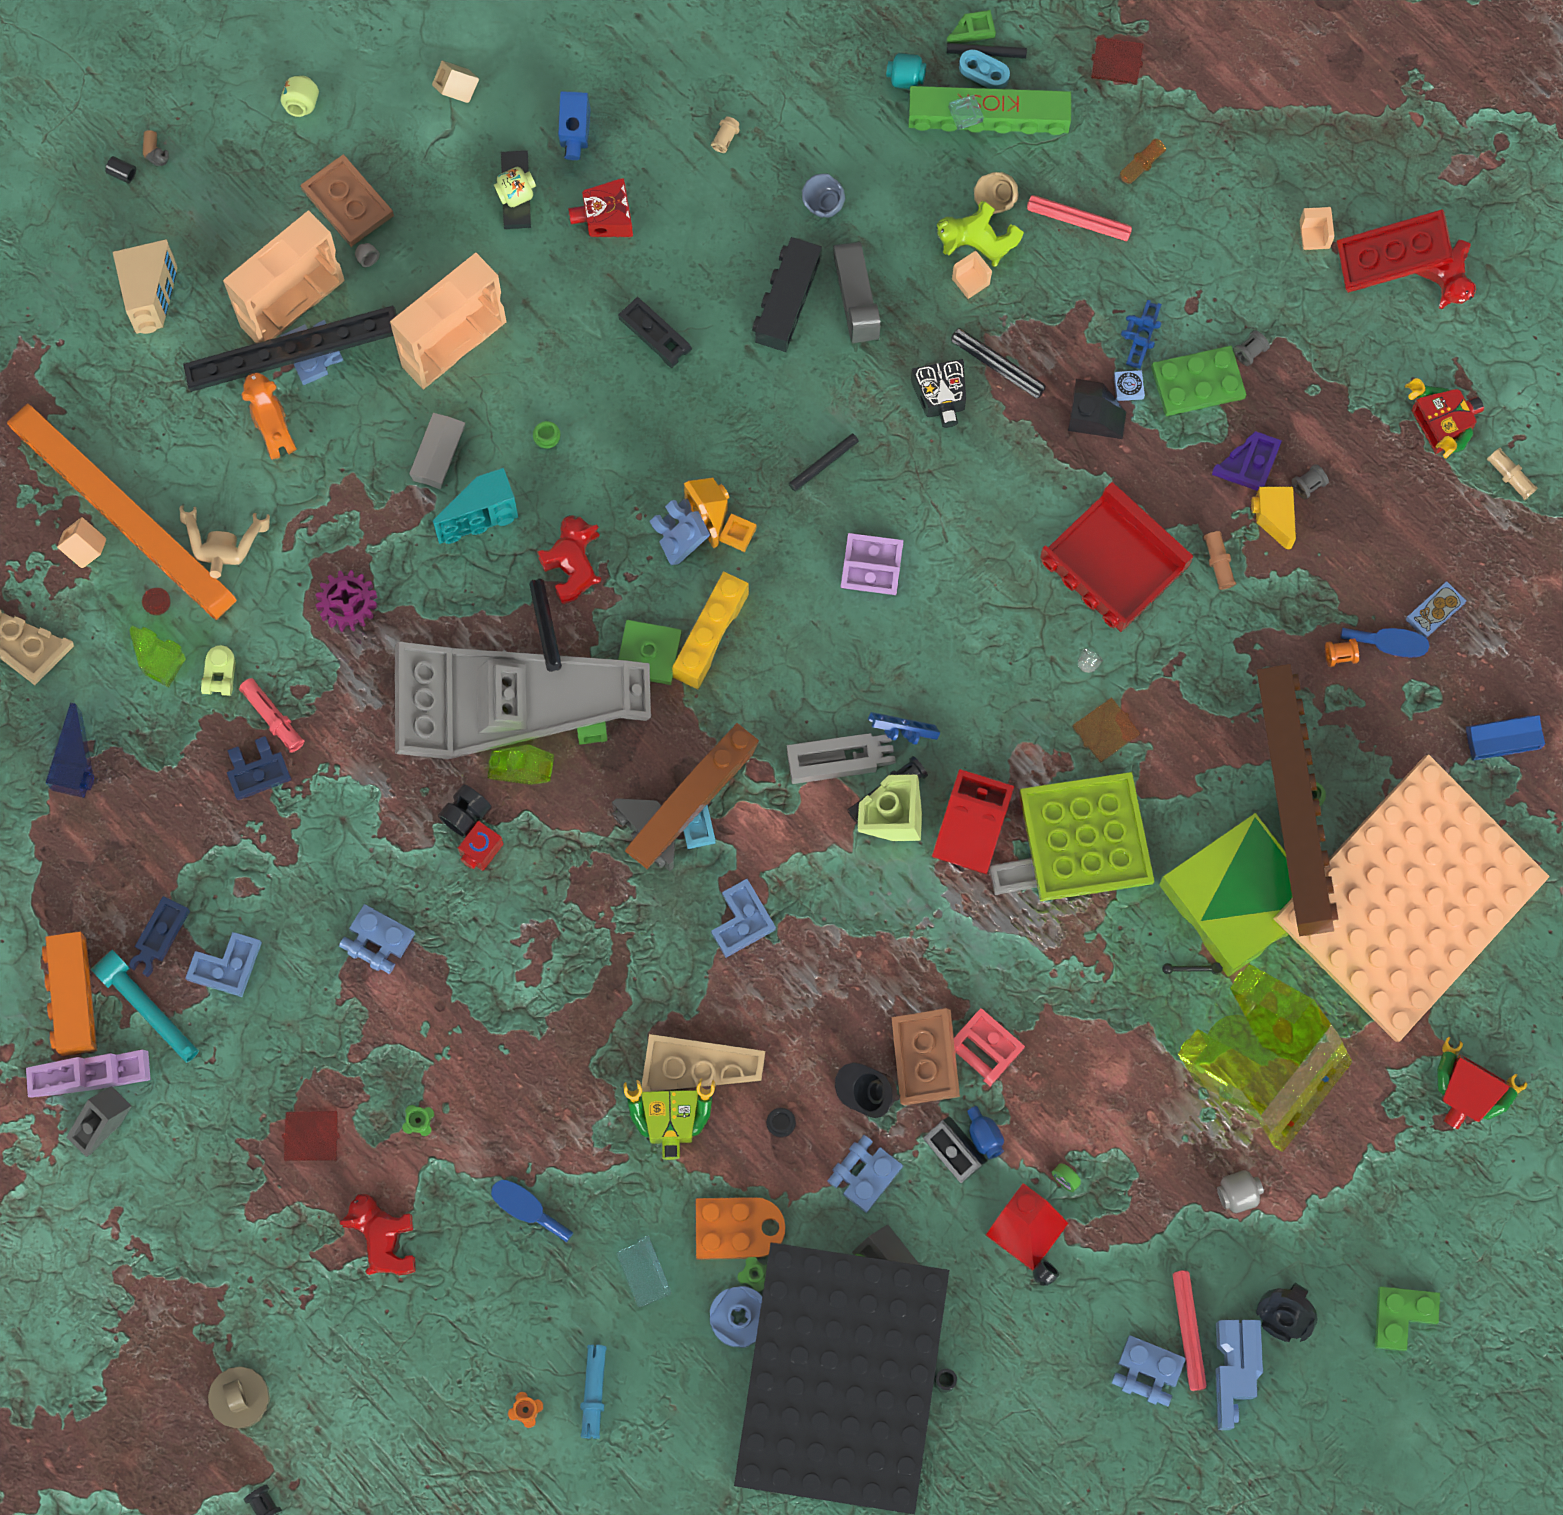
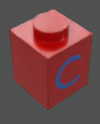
(480, 846)

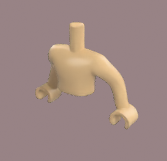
(221, 546)

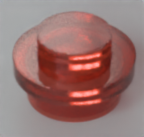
(156, 601)

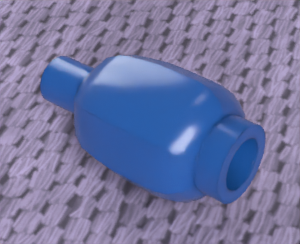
(985, 1134)

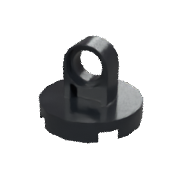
(1287, 1313)

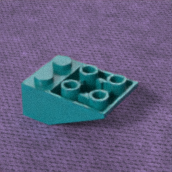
(479, 506)

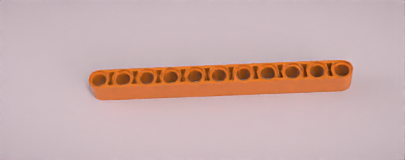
(122, 511)

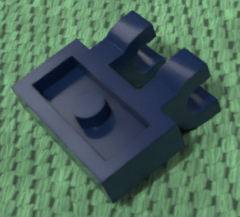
(258, 775)

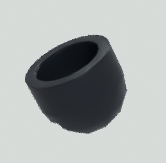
(1045, 1273)

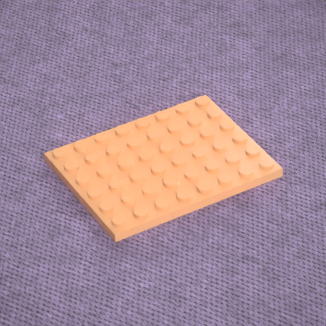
(1417, 897)

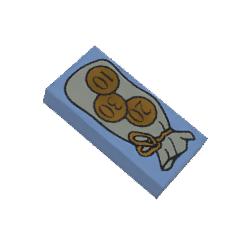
(1435, 610)

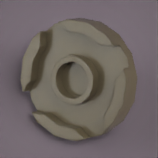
(238, 1397)

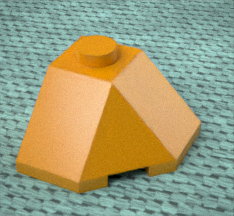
(711, 503)

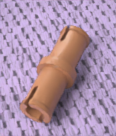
(1219, 560)

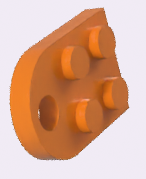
(734, 1228)

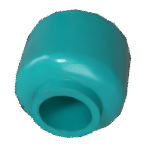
(906, 71)

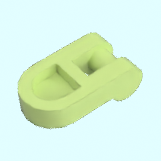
(219, 662)

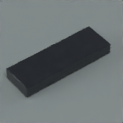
(518, 216)

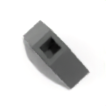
(636, 815)

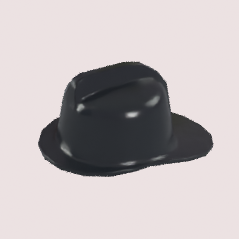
(865, 1089)

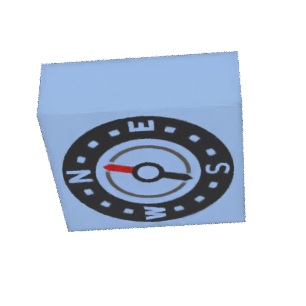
(1129, 385)

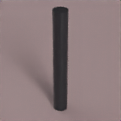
(996, 51)
(823, 462)

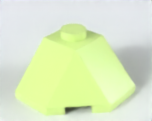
(893, 810)

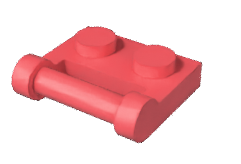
(992, 1040)

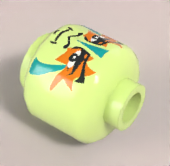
(299, 96)
(514, 186)

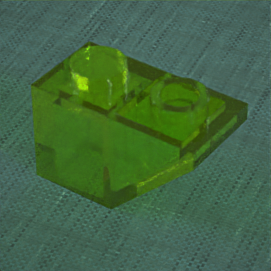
(155, 657)
(521, 765)

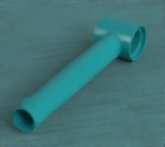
(113, 970)

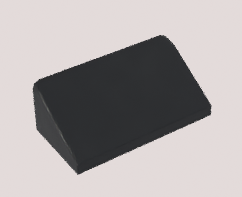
(955, 1149)

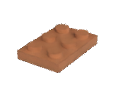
(347, 200)
(925, 1057)

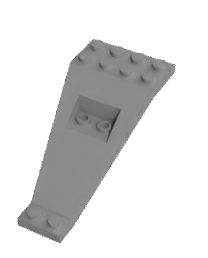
(455, 697)

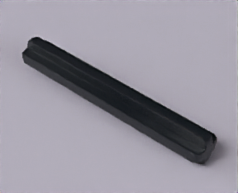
(998, 363)
(545, 625)

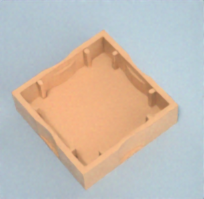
(284, 279)
(449, 320)

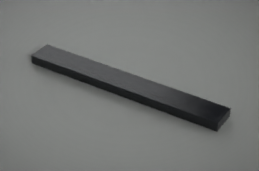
(289, 349)

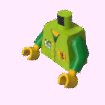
(670, 1115)

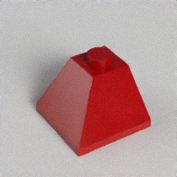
(1027, 1227)

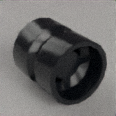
(464, 811)

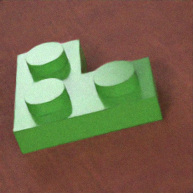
(1395, 1311)

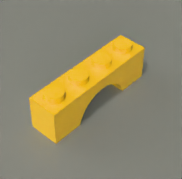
(706, 634)

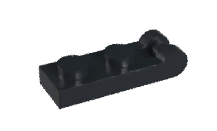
(654, 331)

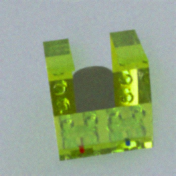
(1273, 1059)

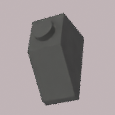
(98, 1120)

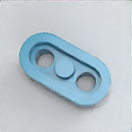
(985, 69)

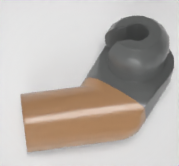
(151, 151)

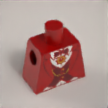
(604, 210)

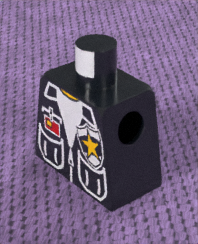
(941, 390)

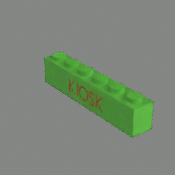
(1002, 109)

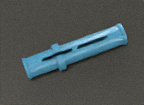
(593, 1392)

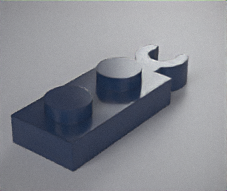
(159, 934)

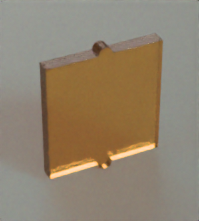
(1106, 730)

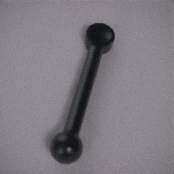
(1215, 968)

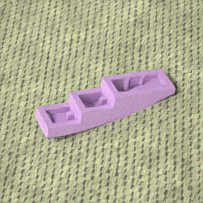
(88, 1073)

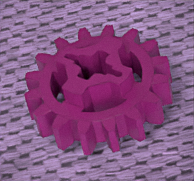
(357, 599)

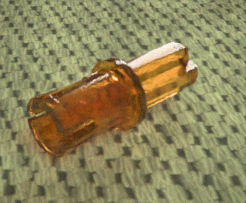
(1142, 161)

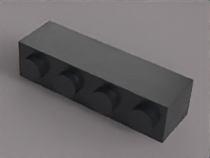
(788, 294)

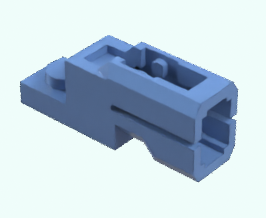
(1242, 1367)

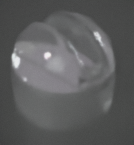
(1089, 661)

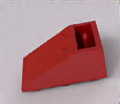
(973, 821)

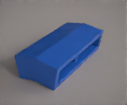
(1505, 737)

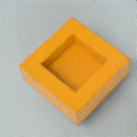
(738, 532)

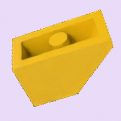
(1276, 513)

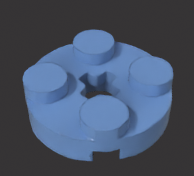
(722, 1321)

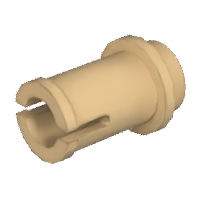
(728, 129)

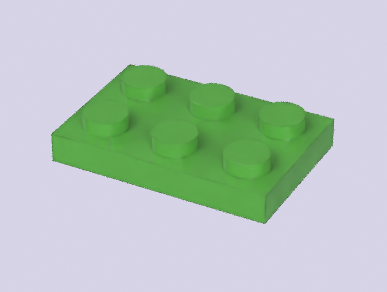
(1198, 380)

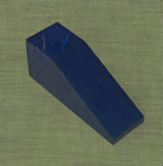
(71, 763)

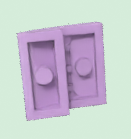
(872, 564)

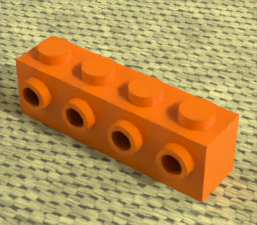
(70, 994)

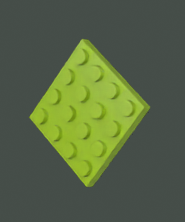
(1086, 836)

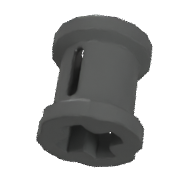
(1251, 348)
(1310, 481)

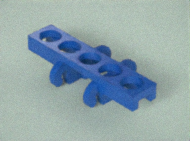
(1146, 320)
(909, 728)

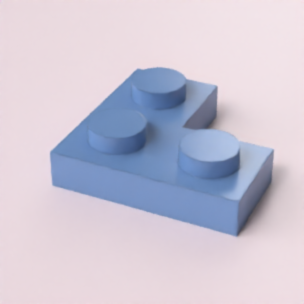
(750, 920)
(229, 973)

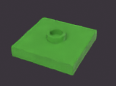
(651, 645)

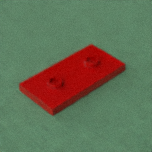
(1395, 251)

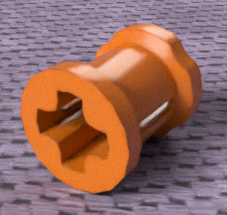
(1342, 652)

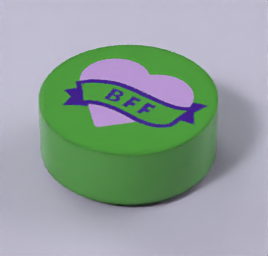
(1066, 1177)

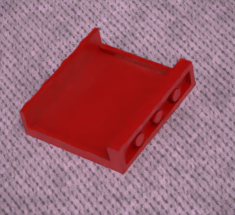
(1116, 558)

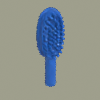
(1391, 641)
(526, 1207)

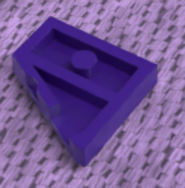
(1251, 462)

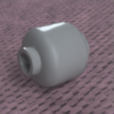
(1240, 1191)

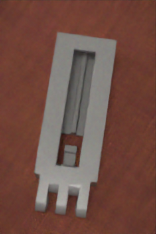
(827, 758)

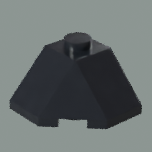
(1096, 411)

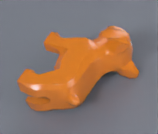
(267, 414)

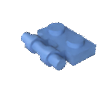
(381, 931)
(872, 1179)
(1152, 1362)

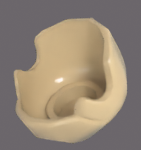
(997, 190)

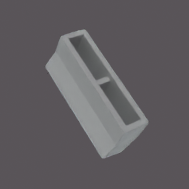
(437, 450)

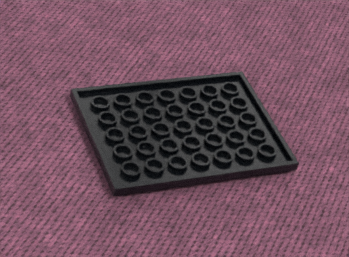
(842, 1378)

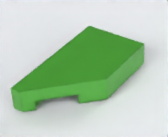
(973, 28)

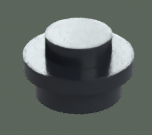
(781, 1122)

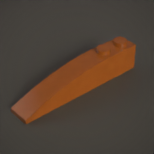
(693, 795)

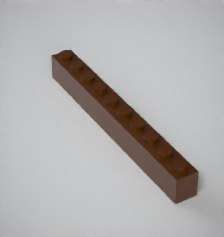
(1295, 801)

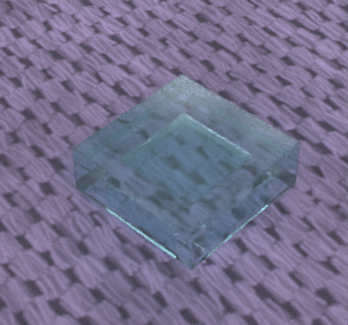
(966, 112)

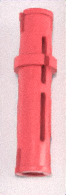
(278, 723)

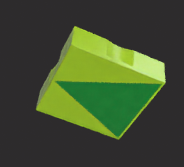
(1234, 893)

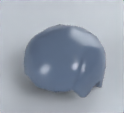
(823, 195)

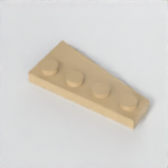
(30, 649)
(683, 1062)

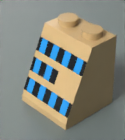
(146, 283)

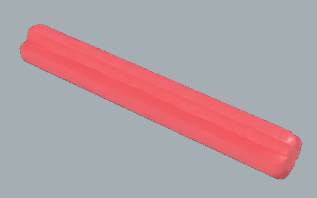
(1079, 217)
(1189, 1330)

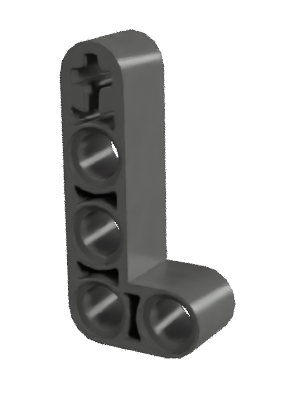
(856, 294)

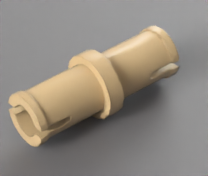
(1512, 473)

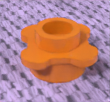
(517, 1413)

